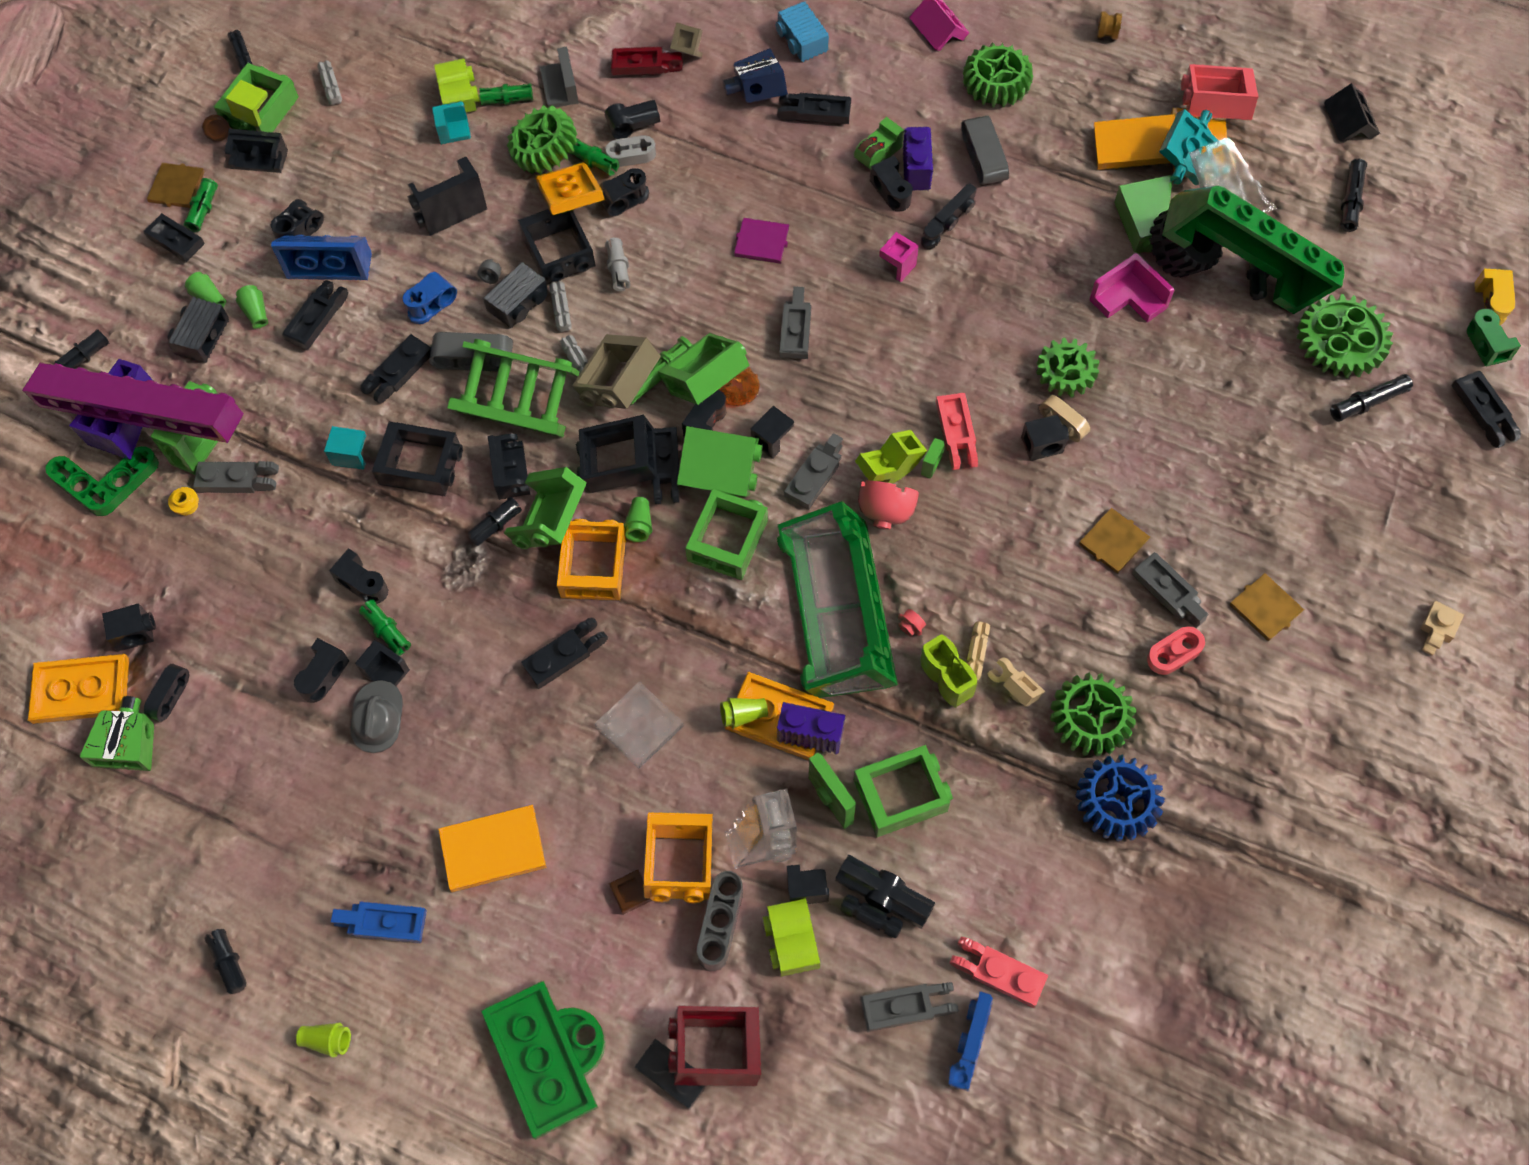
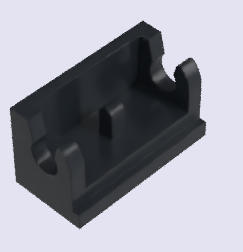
(256, 150)
(508, 466)

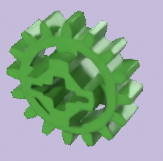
(1069, 365)

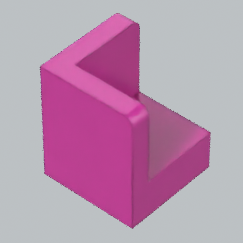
(901, 254)

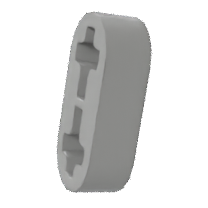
(631, 150)

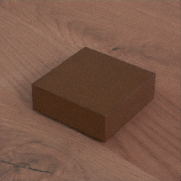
(629, 891)

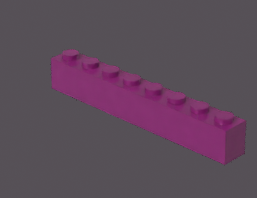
(134, 401)

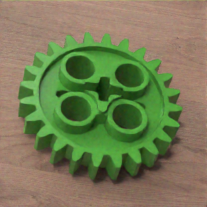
(1344, 335)

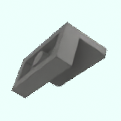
(559, 81)

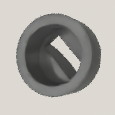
(486, 276)

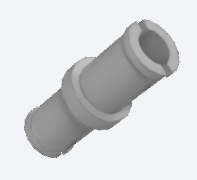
(617, 264)

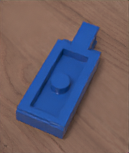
(382, 921)
(970, 1044)

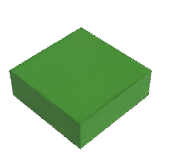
(932, 458)

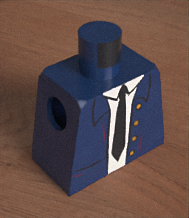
(757, 77)

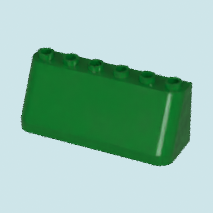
(1301, 267)

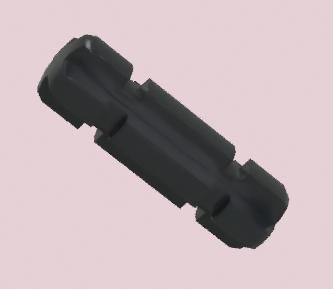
(239, 48)
(871, 916)

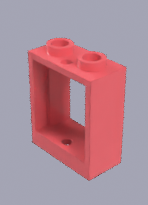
(1221, 90)

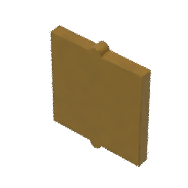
(175, 185)
(1114, 540)
(1266, 607)

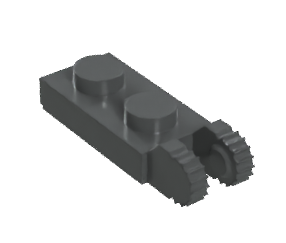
(234, 477)
(905, 1006)

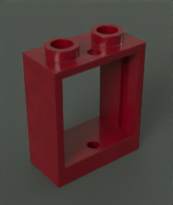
(716, 1016)

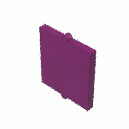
(761, 240)

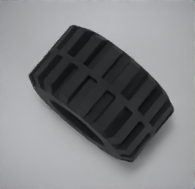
(1182, 261)

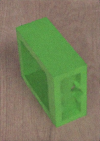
(274, 109)
(704, 368)
(187, 452)
(719, 559)
(880, 822)

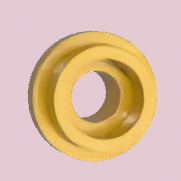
(186, 507)

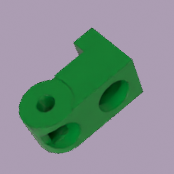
(1490, 339)

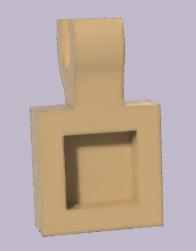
(1441, 625)
(1019, 684)

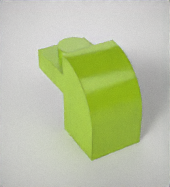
(894, 459)

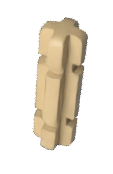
(978, 647)

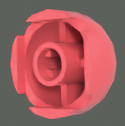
(886, 503)

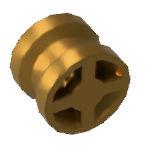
(1109, 25)

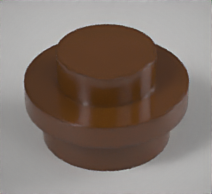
(216, 128)

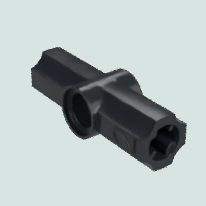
(885, 891)

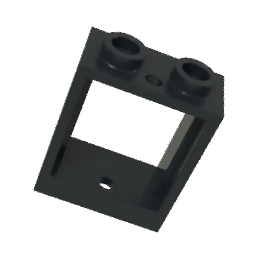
(536, 228)
(613, 432)
(390, 451)

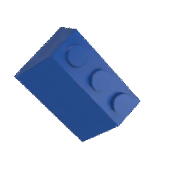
(323, 257)

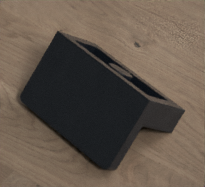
(1351, 114)

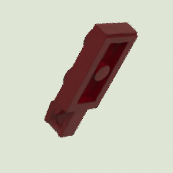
(644, 61)

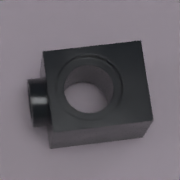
(1044, 437)
(128, 627)

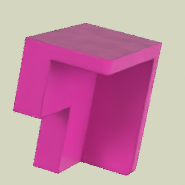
(1133, 284)

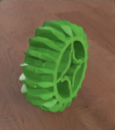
(997, 74)
(542, 139)
(1115, 709)

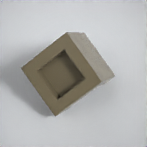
(686, 39)

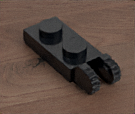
(815, 108)
(948, 216)
(315, 315)
(396, 369)
(1487, 408)
(666, 463)
(563, 653)

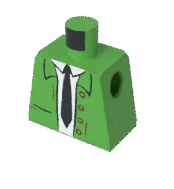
(121, 738)

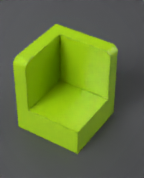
(245, 101)

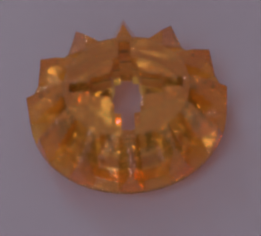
(749, 392)

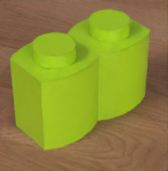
(455, 83)
(954, 676)
(792, 937)

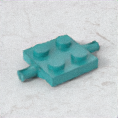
(1184, 137)

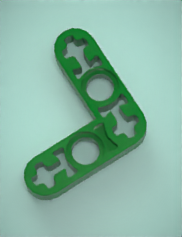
(105, 488)

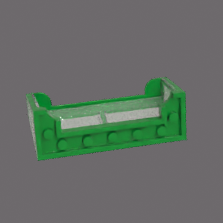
(838, 602)

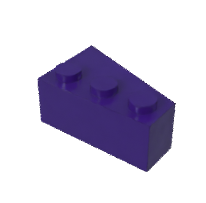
(110, 435)

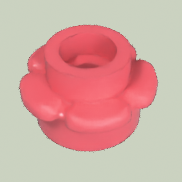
(911, 623)

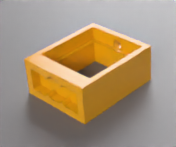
(591, 586)
(679, 827)

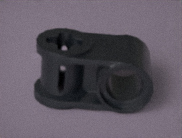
(623, 194)
(297, 221)

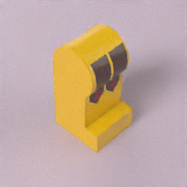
(1497, 291)

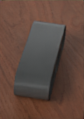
(985, 150)
(450, 355)
(718, 905)

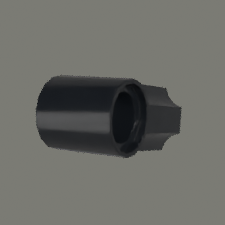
(624, 119)

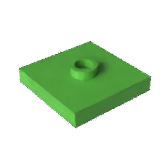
(831, 790)

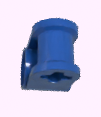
(429, 294)

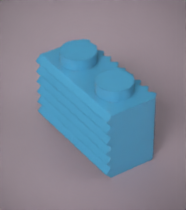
(802, 31)

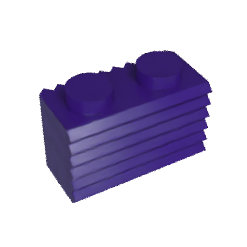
(918, 157)
(810, 728)

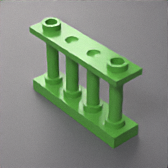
(495, 409)

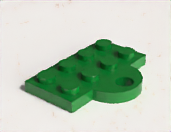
(545, 1057)

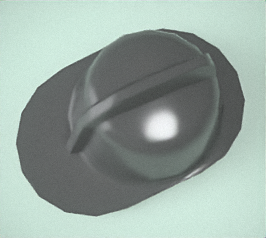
(376, 716)

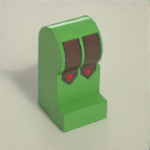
(880, 144)

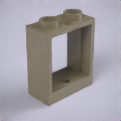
(612, 350)

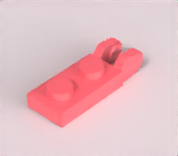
(957, 428)
(1001, 972)

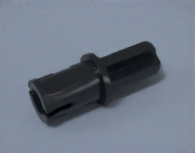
(1258, 282)
(83, 350)
(494, 521)
(226, 961)

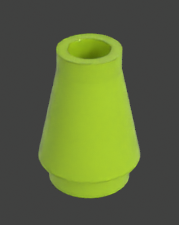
(742, 710)
(327, 1038)

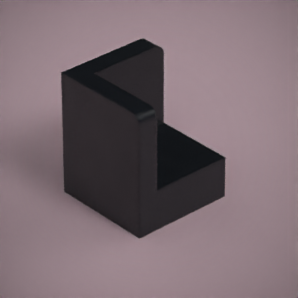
(771, 430)
(382, 664)
(807, 884)

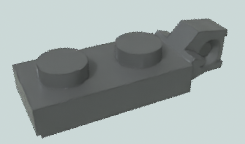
(795, 326)
(815, 473)
(1170, 589)

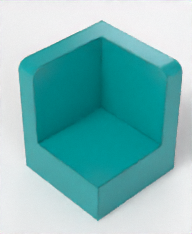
(451, 122)
(345, 447)

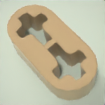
(1076, 424)

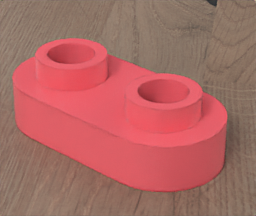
(1174, 652)

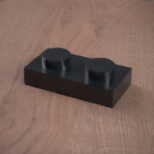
(173, 237)
(655, 1067)

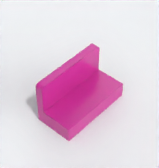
(937, 23)

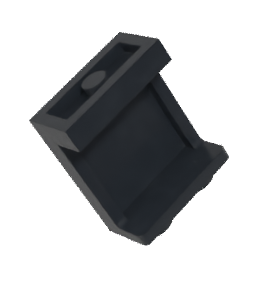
(449, 200)

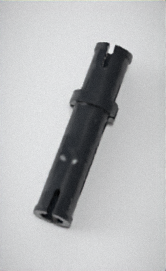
(1353, 202)
(1362, 401)

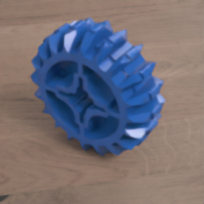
(1142, 789)

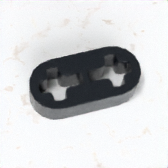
(166, 692)

